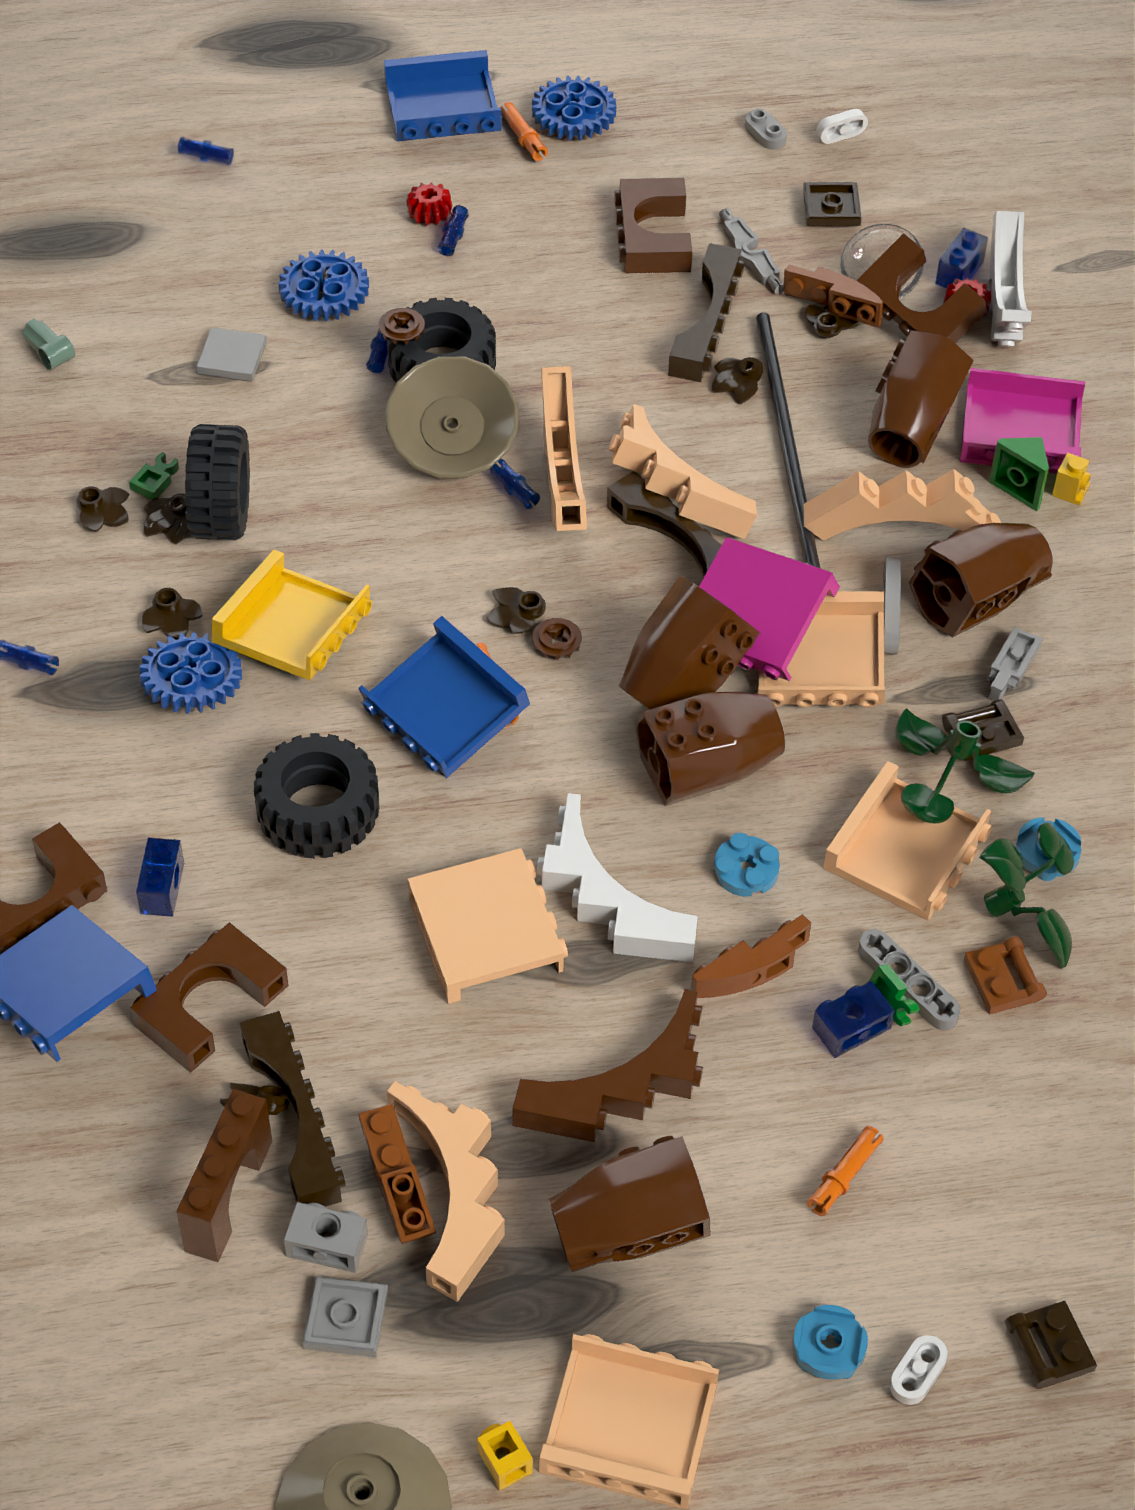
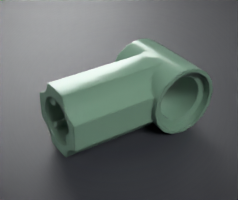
(51, 349)

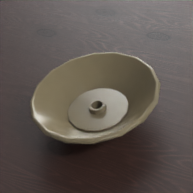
(447, 393)
(368, 1458)

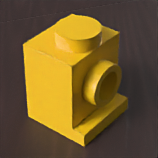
(1072, 479)
(504, 1439)

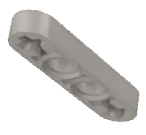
(892, 596)
(912, 976)

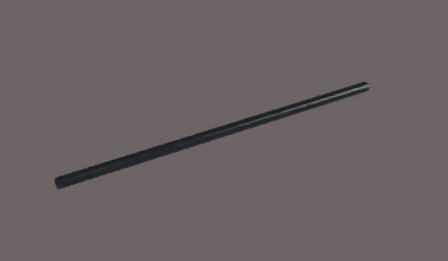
(786, 437)

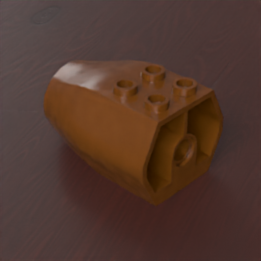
(916, 397)
(979, 574)
(685, 647)
(708, 742)
(632, 1206)

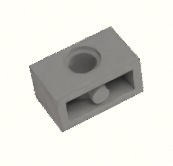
(338, 1251)

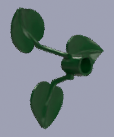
(922, 737)
(1008, 865)

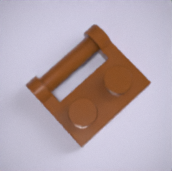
(995, 981)

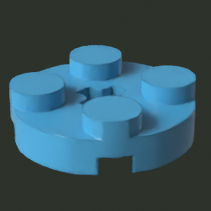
(746, 849)
(1031, 852)
(825, 1362)

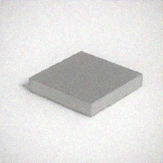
(231, 354)
(345, 1316)

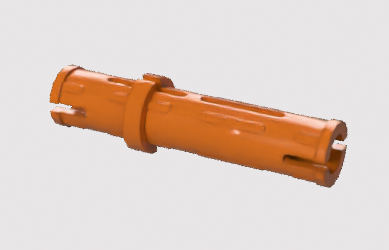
(527, 136)
(837, 1181)

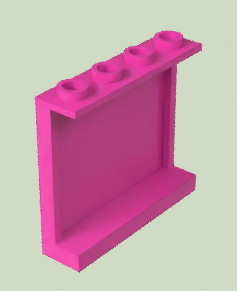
(1021, 407)
(772, 596)

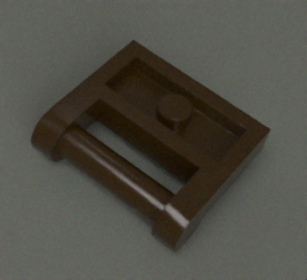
(996, 733)
(1060, 1339)

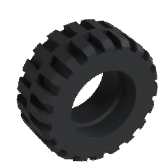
(446, 325)
(217, 482)
(309, 763)

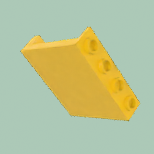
(288, 618)

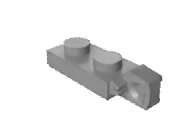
(1013, 662)

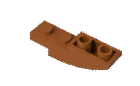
(841, 293)
(747, 967)
(396, 1174)

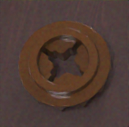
(401, 317)
(553, 629)

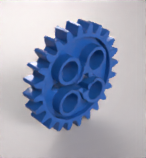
(574, 107)
(342, 290)
(190, 673)

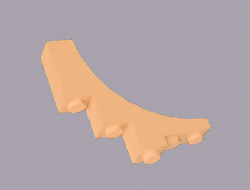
(560, 448)
(667, 474)
(903, 498)
(471, 1229)

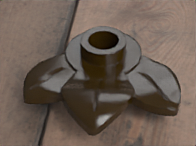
(827, 323)
(734, 376)
(102, 507)
(167, 517)
(516, 609)
(170, 613)
(274, 1095)

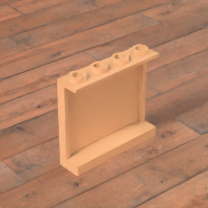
(838, 656)
(901, 855)
(485, 921)
(630, 1421)

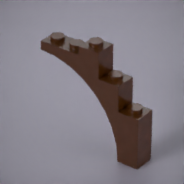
(582, 1105)

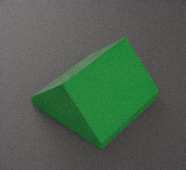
(1021, 469)

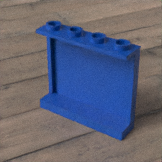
(441, 95)
(446, 699)
(65, 979)

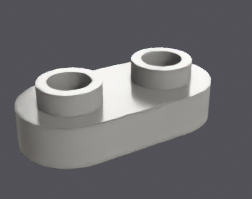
(765, 129)

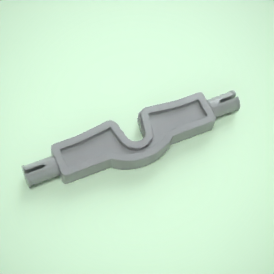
(757, 260)

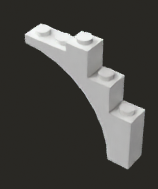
(1006, 274)
(633, 923)

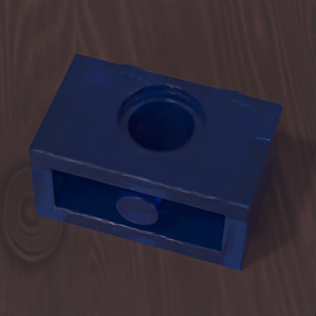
(961, 258)
(160, 877)
(843, 1033)

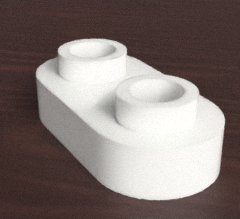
(842, 126)
(918, 1372)

